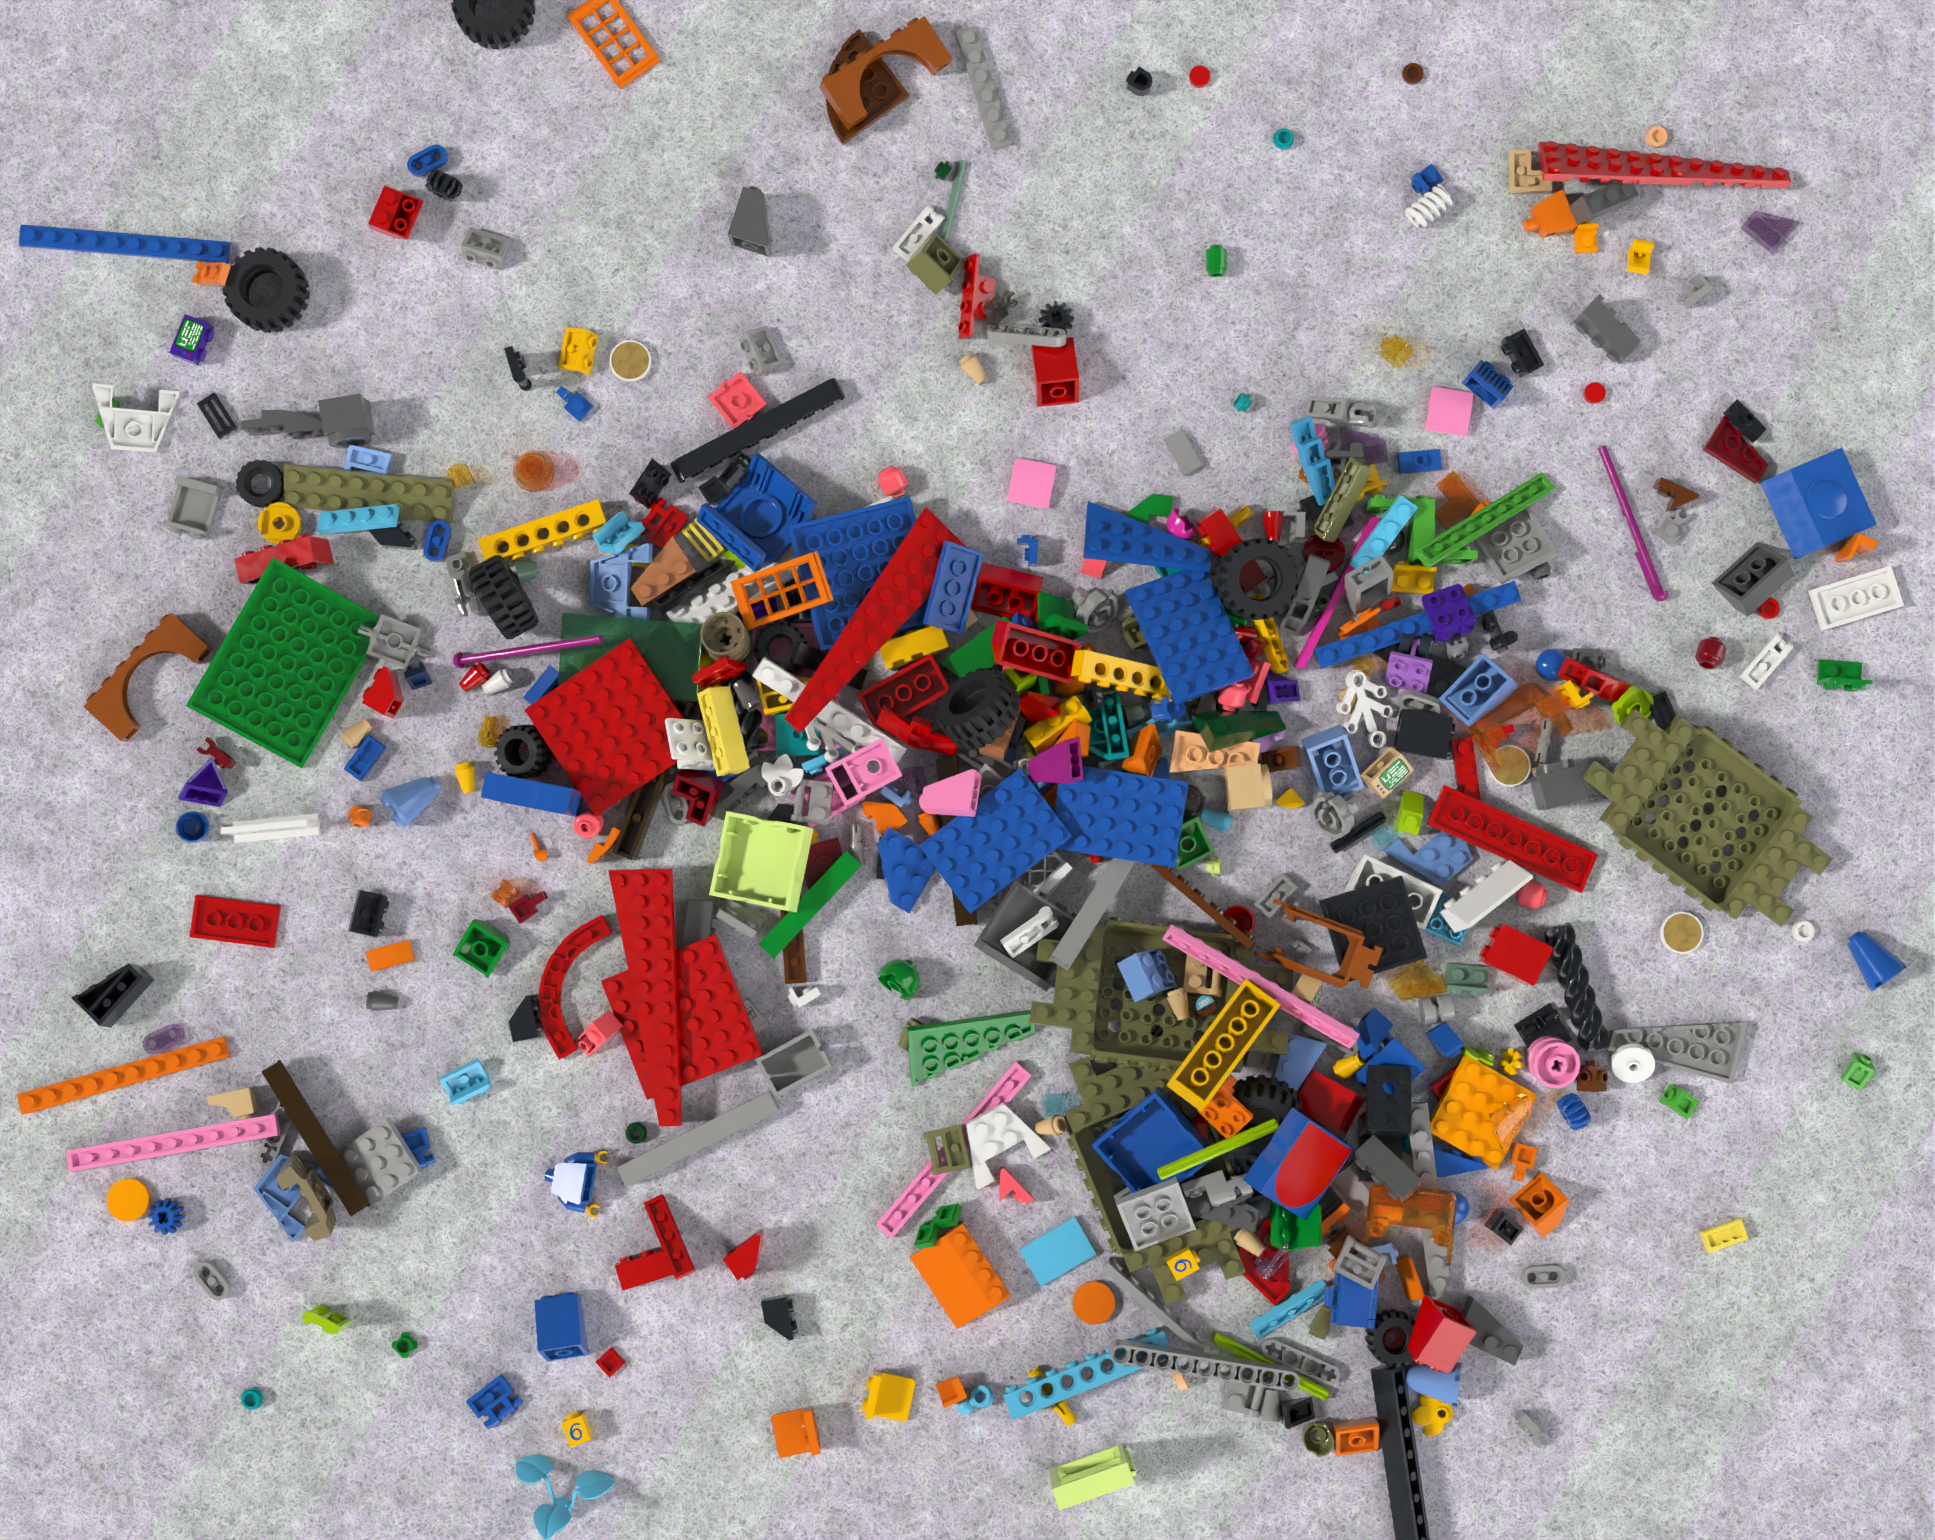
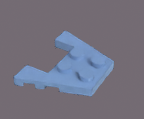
(612, 582)
(1436, 859)
(281, 1201)

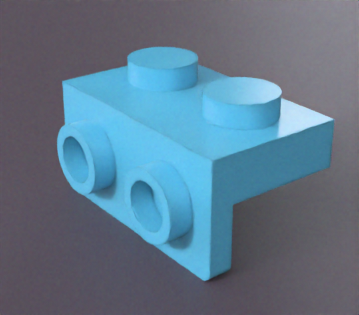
(617, 533)
(466, 1082)

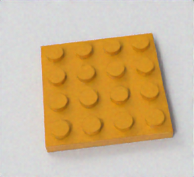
(1464, 1110)

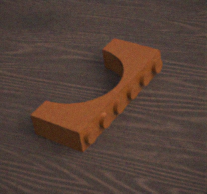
(915, 41)
(110, 702)

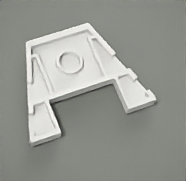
(130, 427)
(994, 1133)

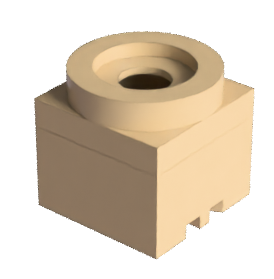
(1247, 787)

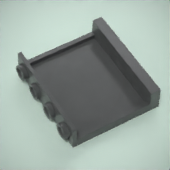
(1015, 909)

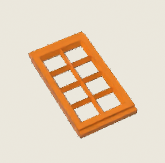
(636, 68)
(818, 577)

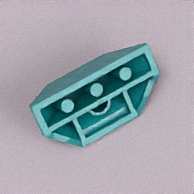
(1108, 728)

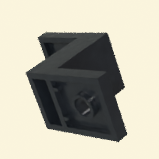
(1385, 1114)

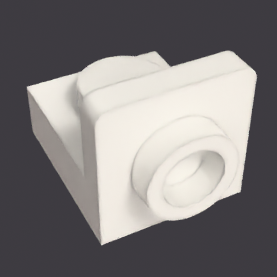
(807, 995)

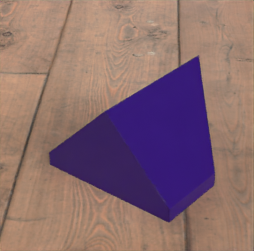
(1281, 689)
(205, 786)

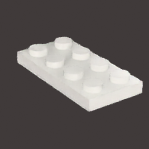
(1856, 598)

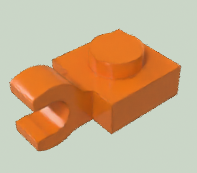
(1523, 1157)

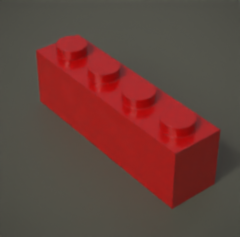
(1223, 536)

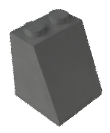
(750, 223)

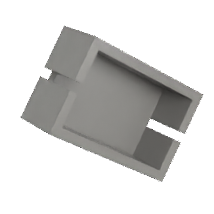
(794, 1062)

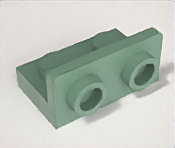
(1466, 978)

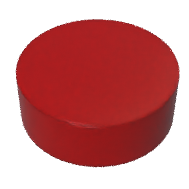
(1199, 76)
(1594, 393)
(1769, 609)

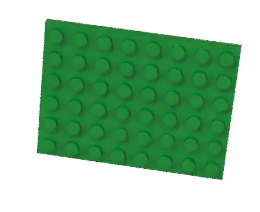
(285, 663)

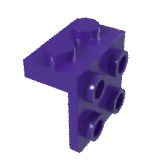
(1449, 613)

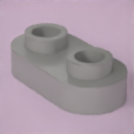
(1419, 702)
(674, 805)
(1542, 1276)
(210, 1282)

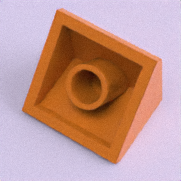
(1144, 752)
(1356, 1436)

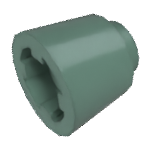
(526, 569)
(1133, 714)

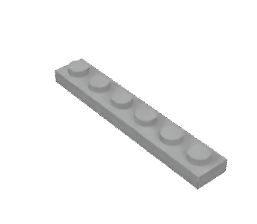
(983, 88)
(1160, 1310)

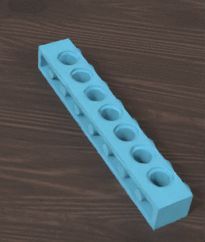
(1079, 1384)

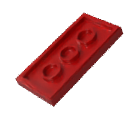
(235, 921)

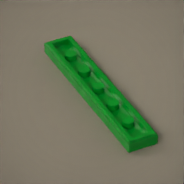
(810, 904)

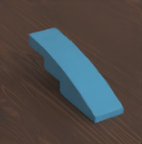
(1312, 457)

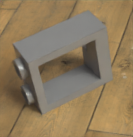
(1376, 584)

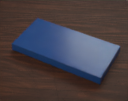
(953, 587)

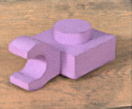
(1265, 742)

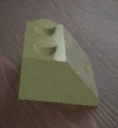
(935, 263)

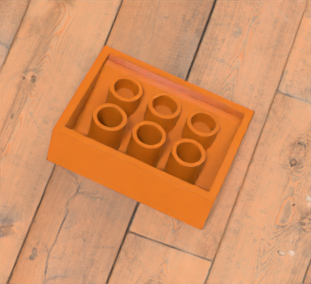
(960, 1275)

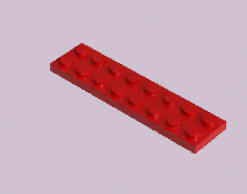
(1512, 839)

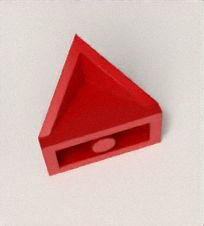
(1039, 706)

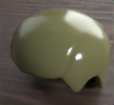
(1322, 1431)

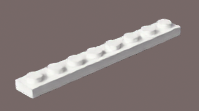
(832, 713)

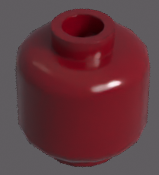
(1710, 653)

